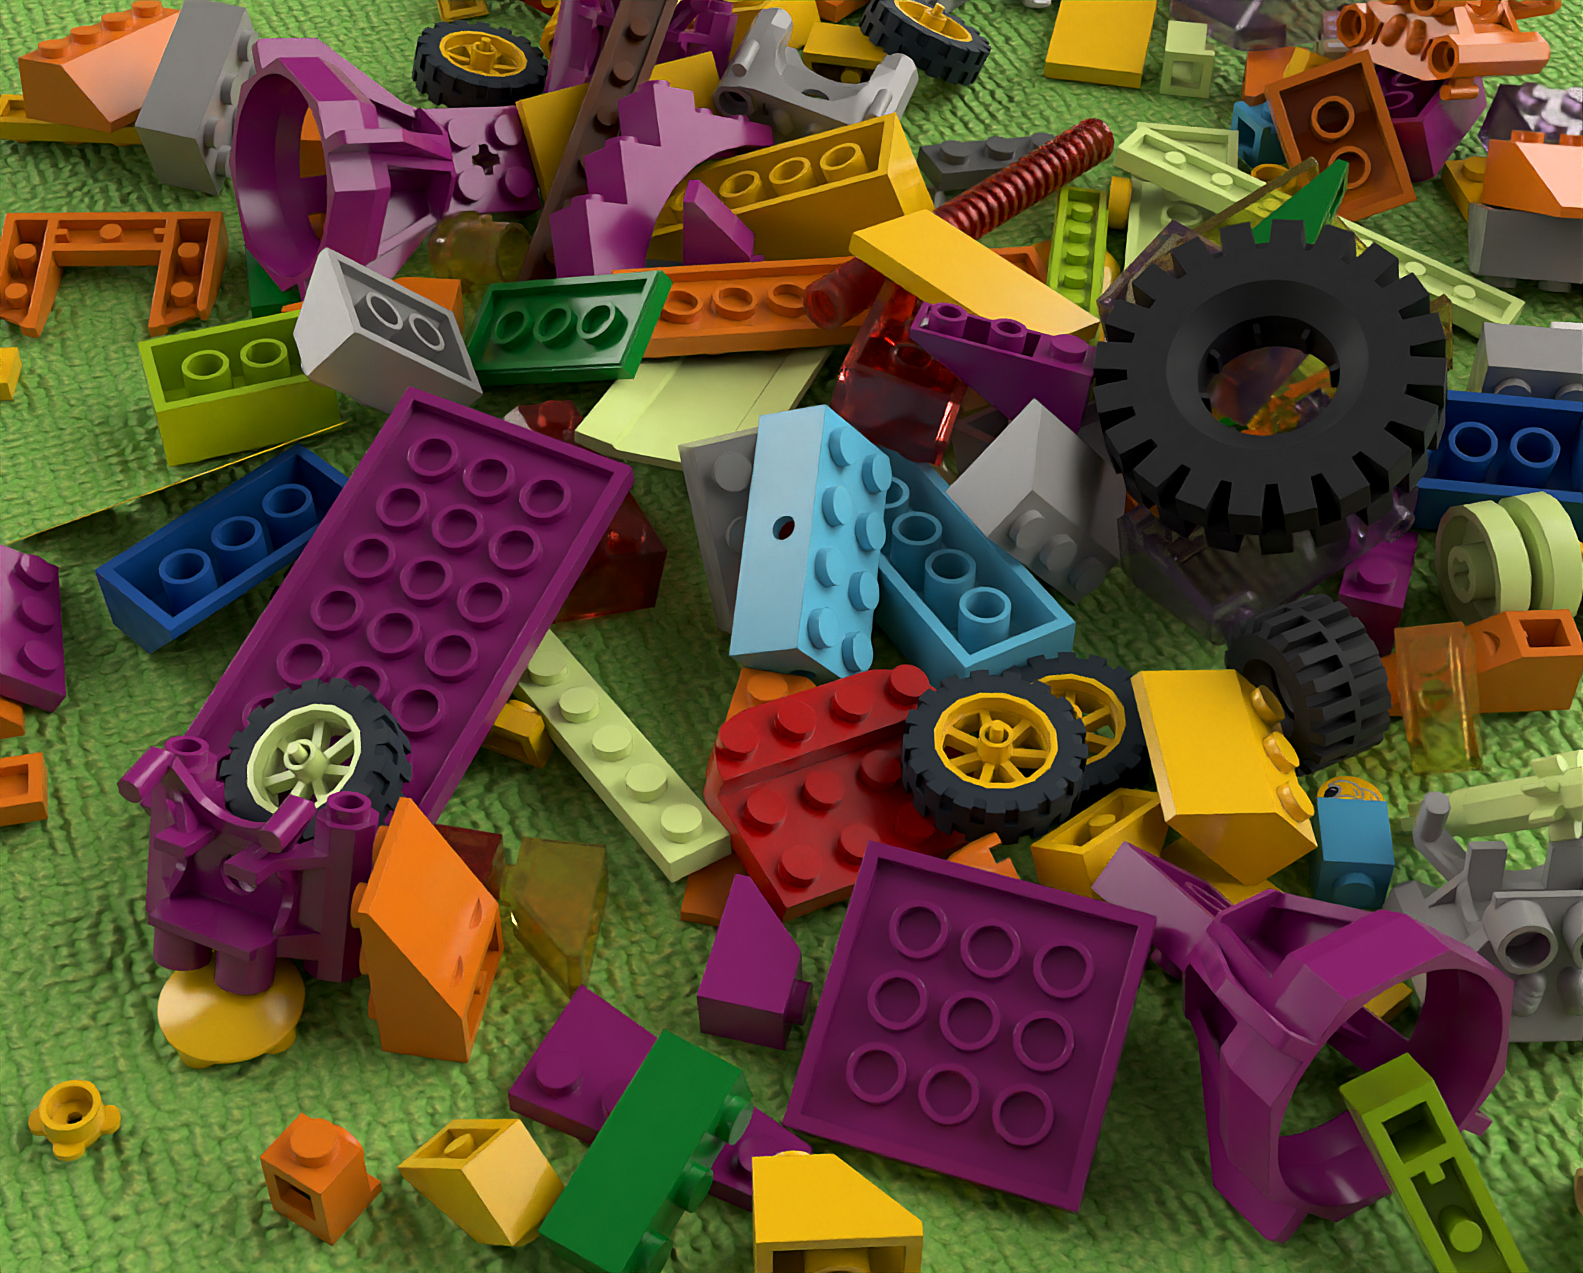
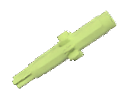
(1520, 804)

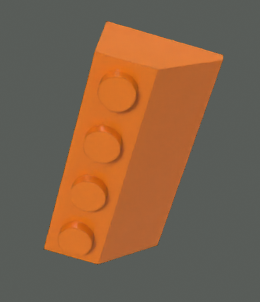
(99, 70)

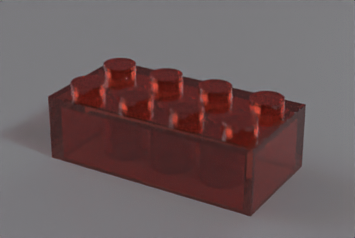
(895, 387)

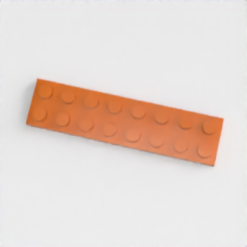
(760, 305)

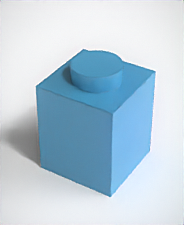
(1352, 852)

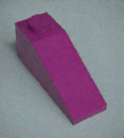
(1377, 588)

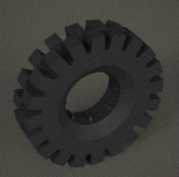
(1283, 293)

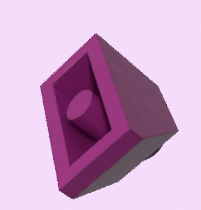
(713, 231)
(752, 974)

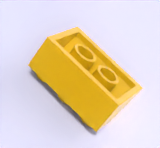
(1225, 769)

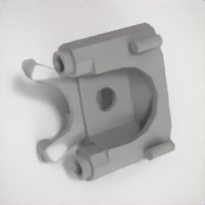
(771, 84)
(1516, 920)

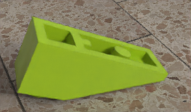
(1430, 1169)

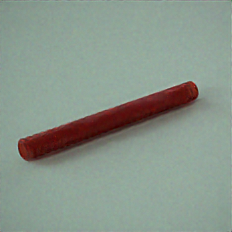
(975, 212)

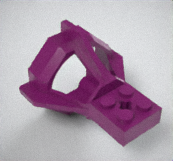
(386, 164)
(1277, 984)

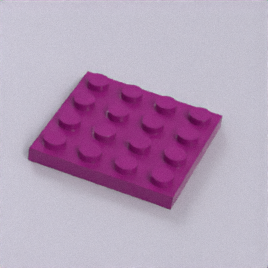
(972, 1026)

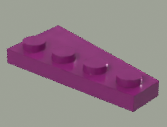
(586, 1069)

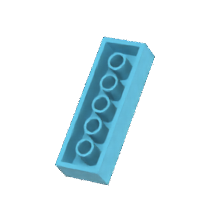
(951, 591)

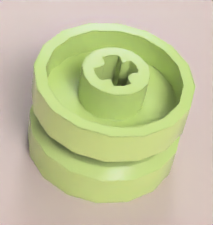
(1508, 558)

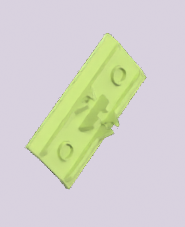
(694, 400)

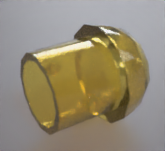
(477, 250)

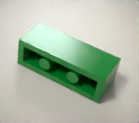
(649, 1161)

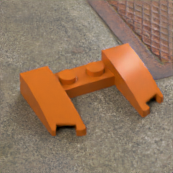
(183, 245)

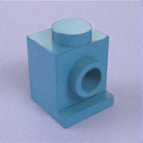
(1257, 135)

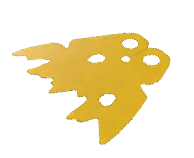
(180, 481)

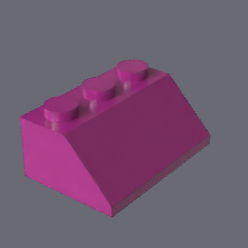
(1425, 123)

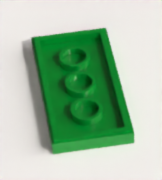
(566, 328)

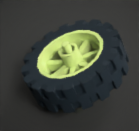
(297, 736)

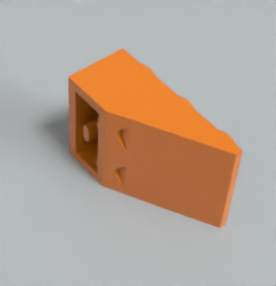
(425, 940)

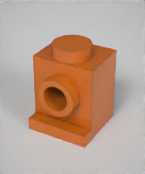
(329, 1167)

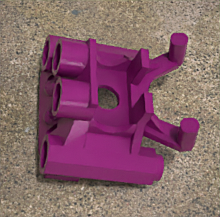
(586, 23)
(206, 897)

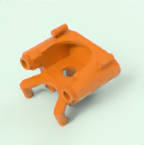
(1448, 39)

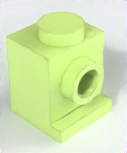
(1187, 60)

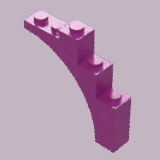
(637, 173)

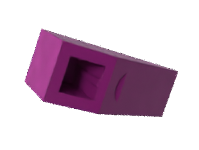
(1009, 361)

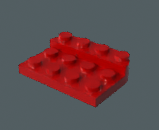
(815, 781)

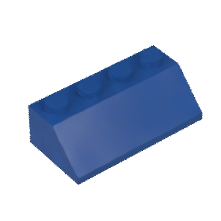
(219, 548)

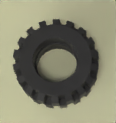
(1320, 673)

